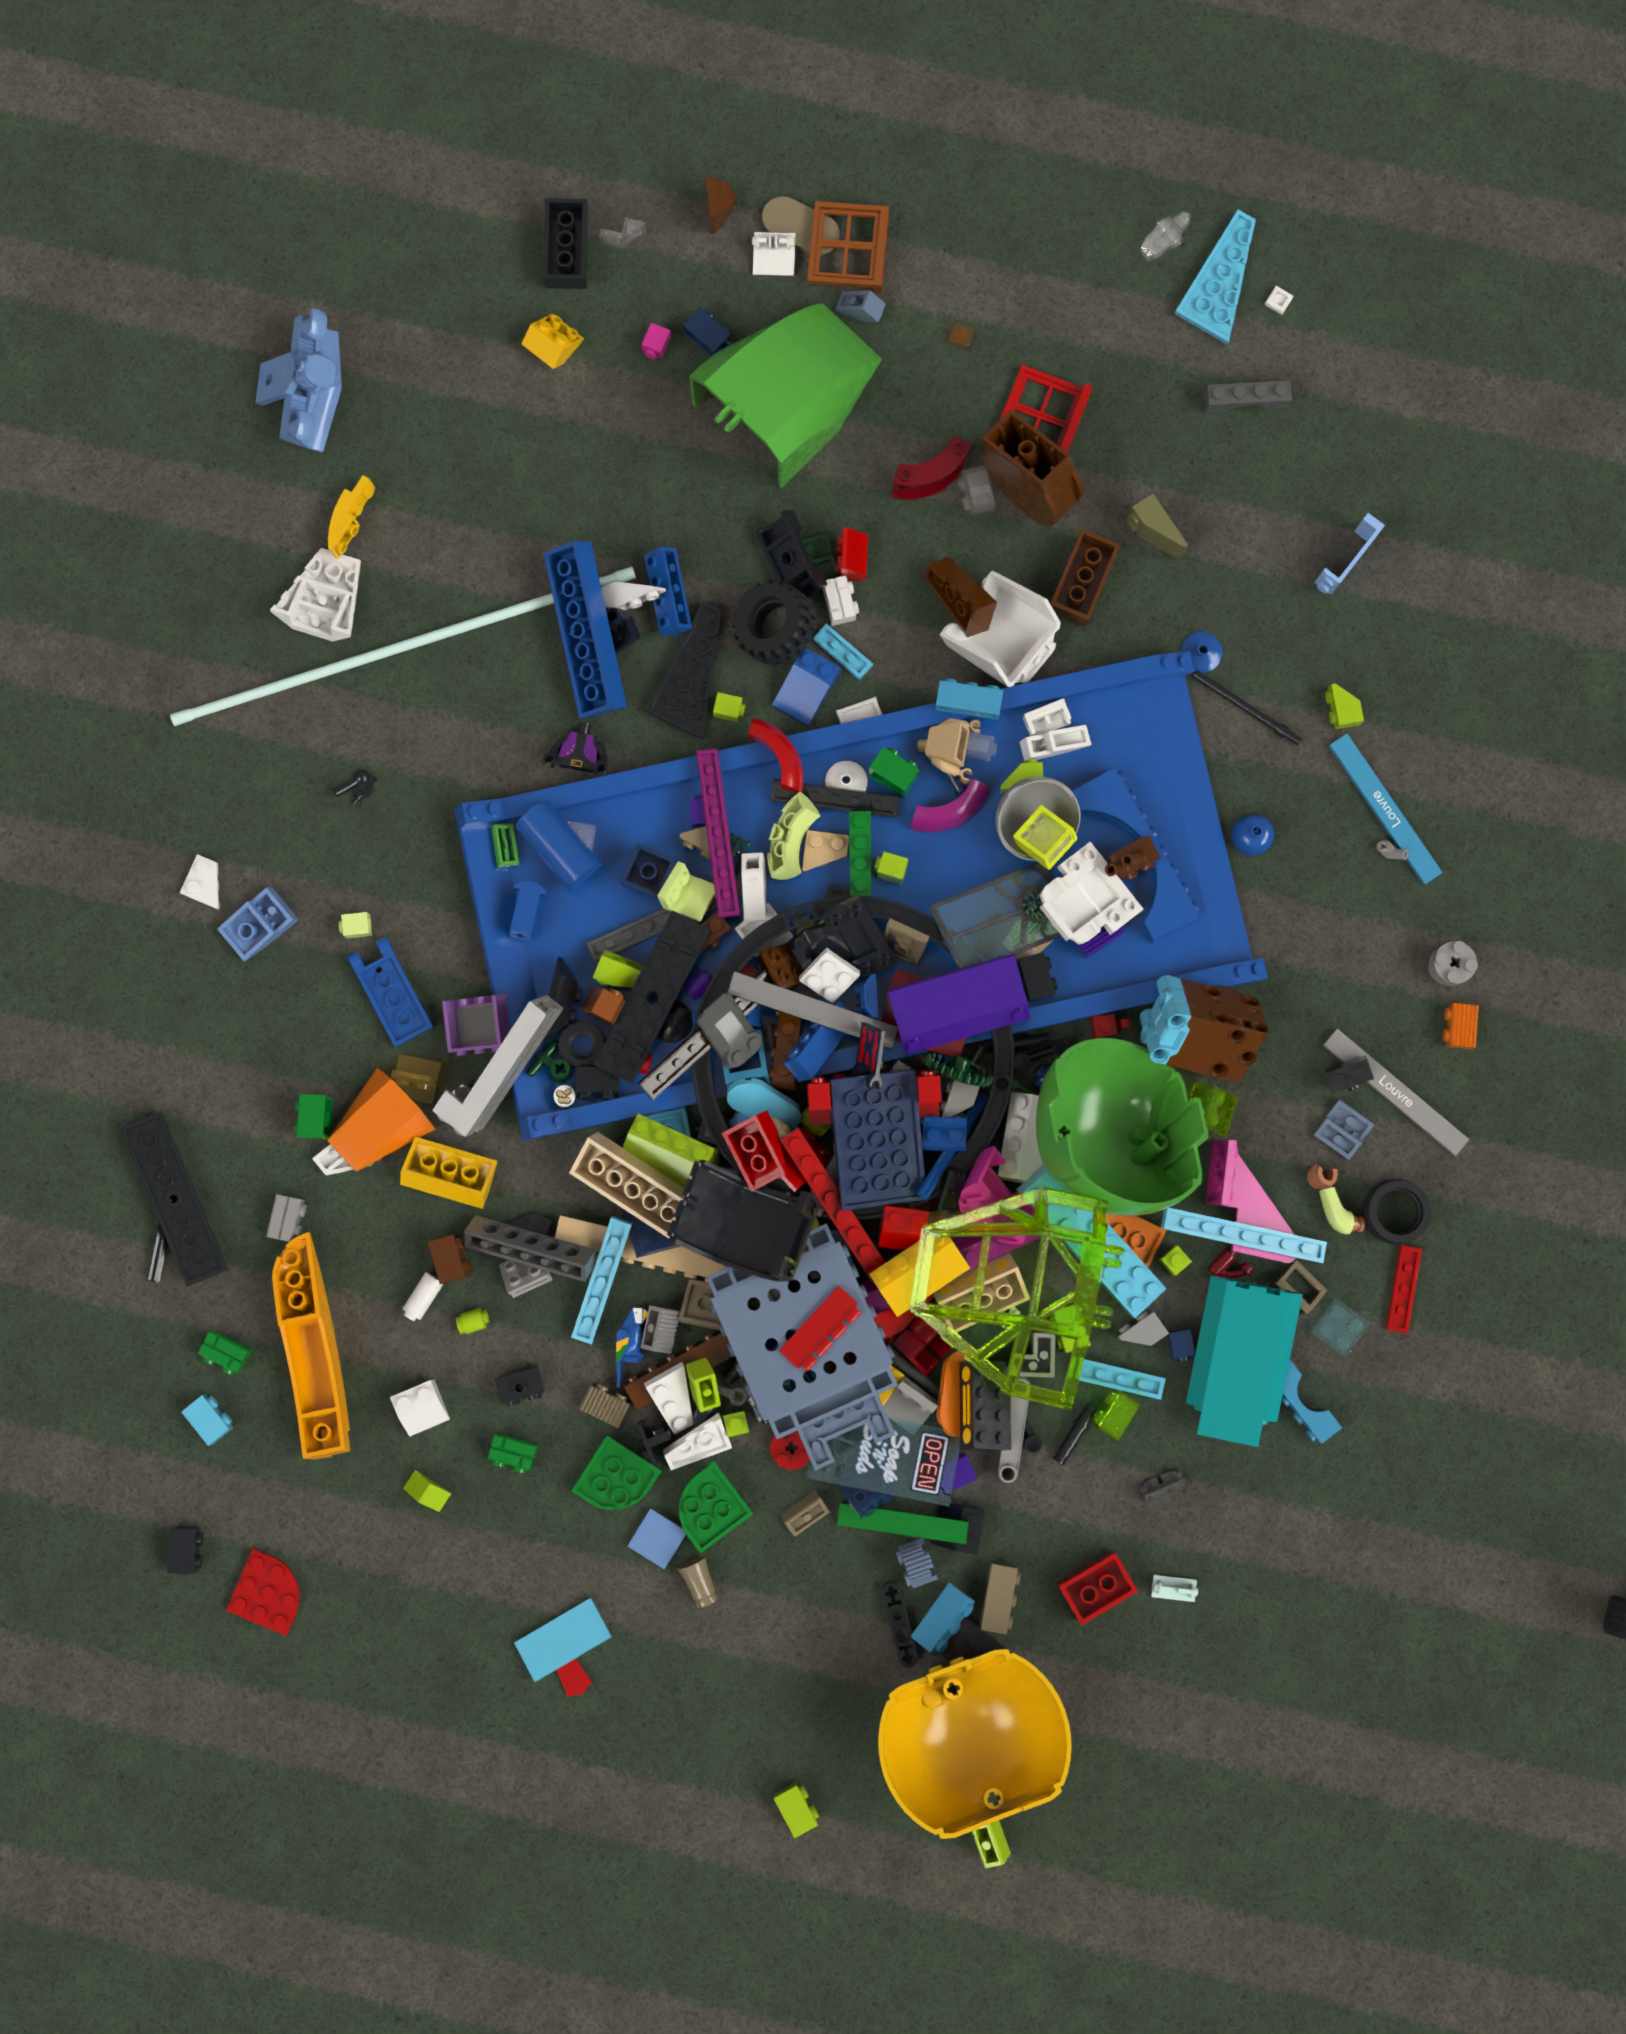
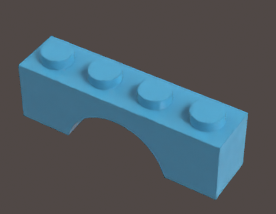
(1321, 1423)

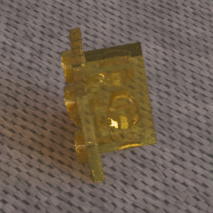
(417, 1078)

